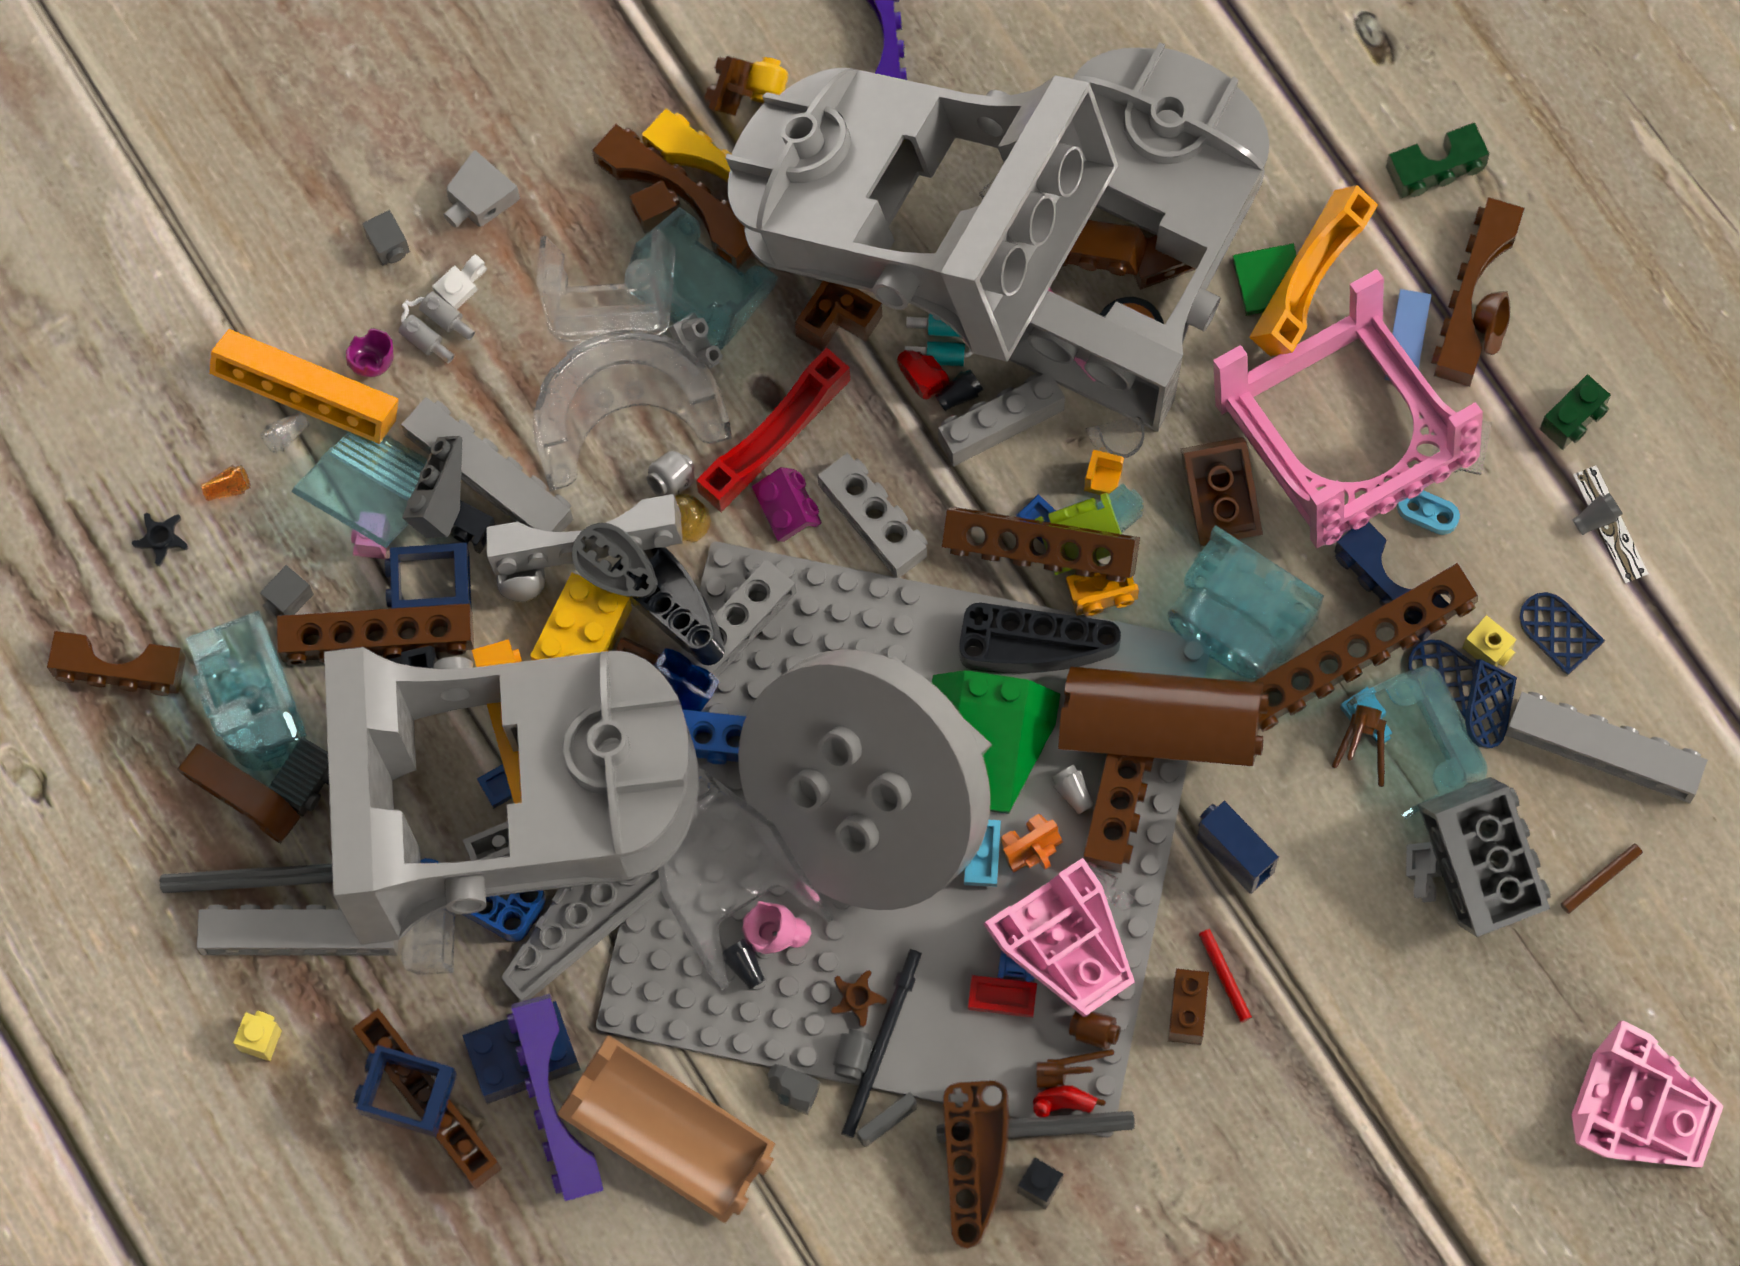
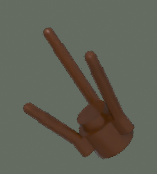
(1364, 722)
(1053, 1072)

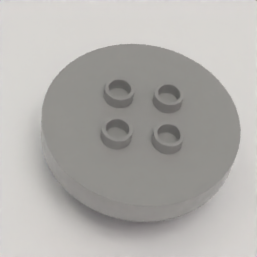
(867, 777)

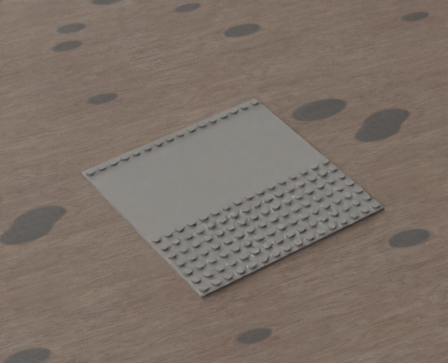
(667, 996)

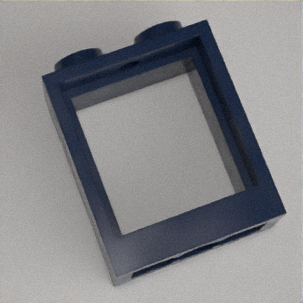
(461, 557)
(438, 1099)

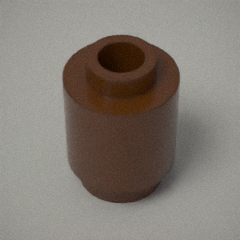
(1095, 1029)

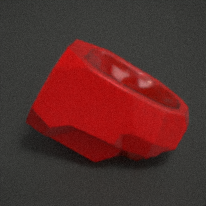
(922, 373)

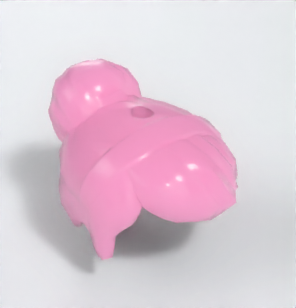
(771, 918)

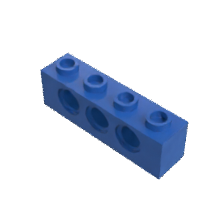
(721, 729)

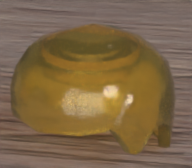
(694, 517)

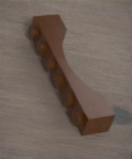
(629, 159)
(1461, 347)

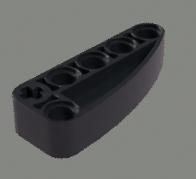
(679, 607)
(1026, 650)

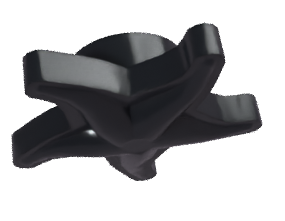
(160, 537)

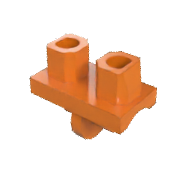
(1034, 846)

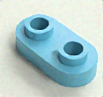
(1429, 509)

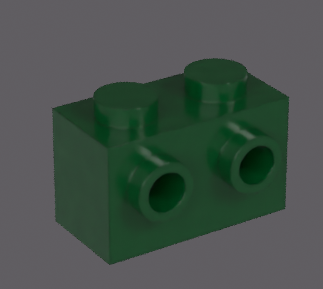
(1575, 412)

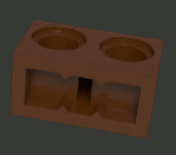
(1188, 1006)

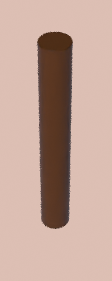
(1601, 878)

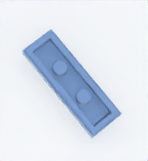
(1411, 323)

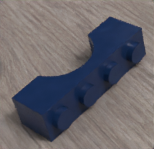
(1362, 553)

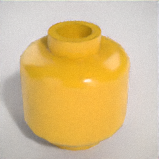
(767, 77)

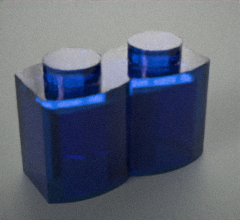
(690, 682)

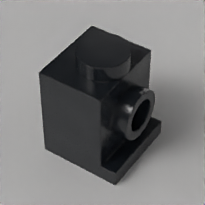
(471, 526)

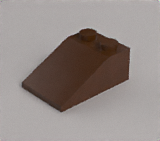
(1222, 489)

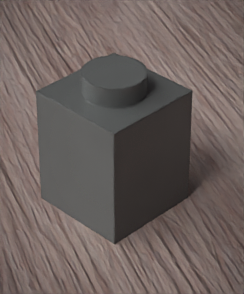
(386, 238)
(285, 593)

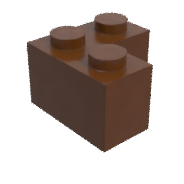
(837, 307)

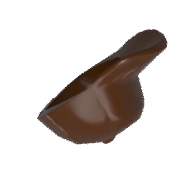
(1492, 320)

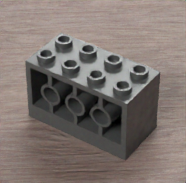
(1485, 856)

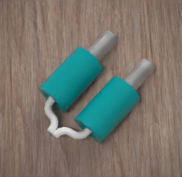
(944, 352)

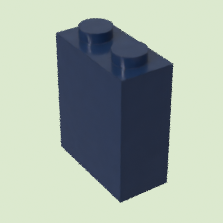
(1236, 846)

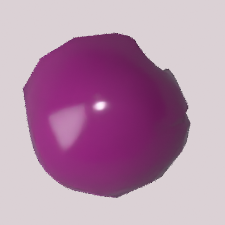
(370, 354)

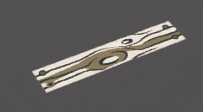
(1616, 533)

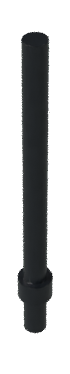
(903, 984)

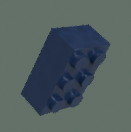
(497, 1062)

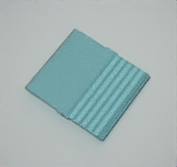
(364, 485)

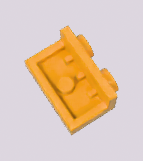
(1095, 593)

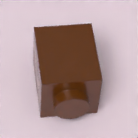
(653, 205)

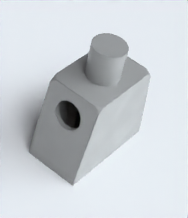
(479, 192)

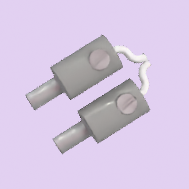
(440, 313)

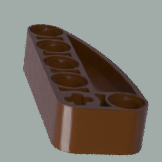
(985, 1147)

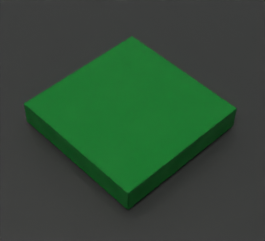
(1261, 274)

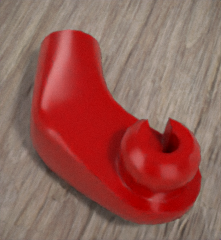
(1063, 1097)

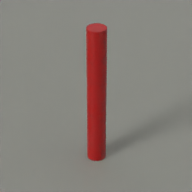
(1225, 975)

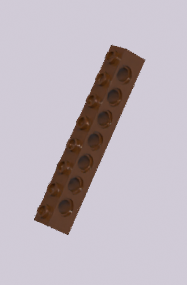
(1449, 582)

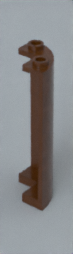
(1162, 716)

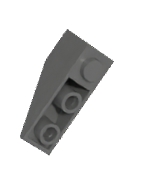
(437, 493)

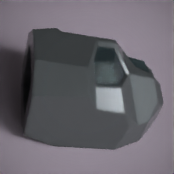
(793, 1088)

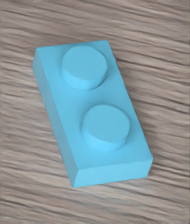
(984, 865)

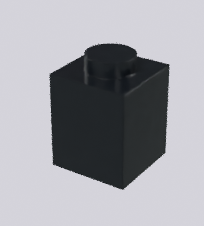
(1040, 1183)

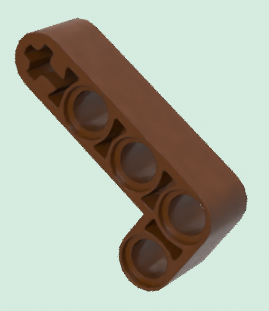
(240, 792)

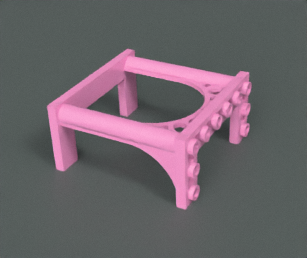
(1324, 510)

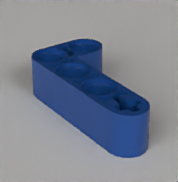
(507, 909)

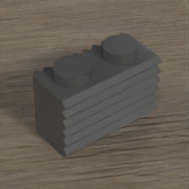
(303, 776)

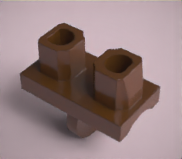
(730, 86)

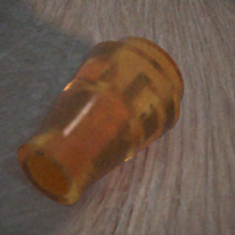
(228, 483)

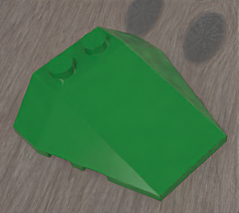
(1012, 716)

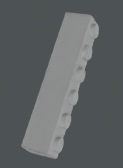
(488, 472)
(1606, 746)
(281, 932)

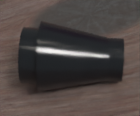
(959, 390)
(744, 963)

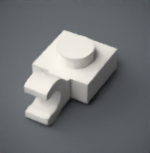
(458, 285)

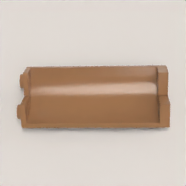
(667, 1129)

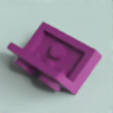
(786, 503)

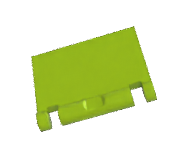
(1085, 515)

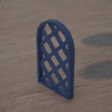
(1568, 609)
(1455, 653)
(1504, 716)

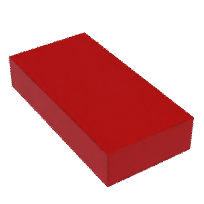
(1002, 996)

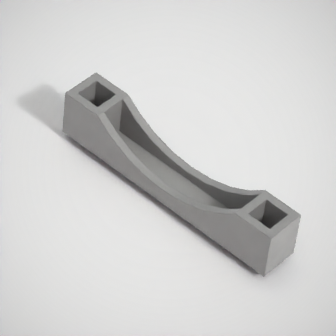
(520, 548)

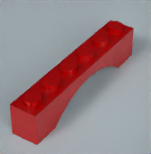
(745, 461)

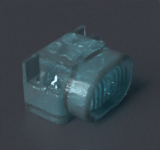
(1243, 607)
(247, 692)

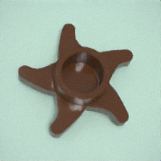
(857, 997)

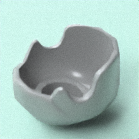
(521, 585)

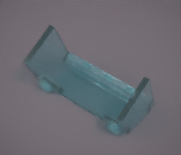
(1428, 689)

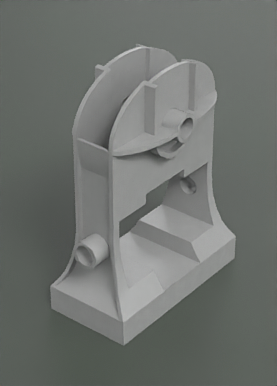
(844, 147)
(1186, 172)
(600, 776)

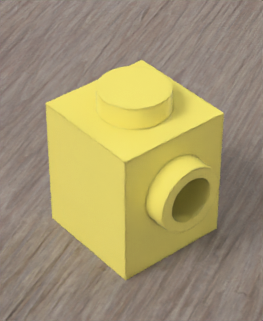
(1490, 643)
(258, 1035)

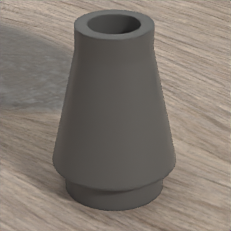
(1598, 514)

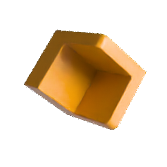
(1103, 472)

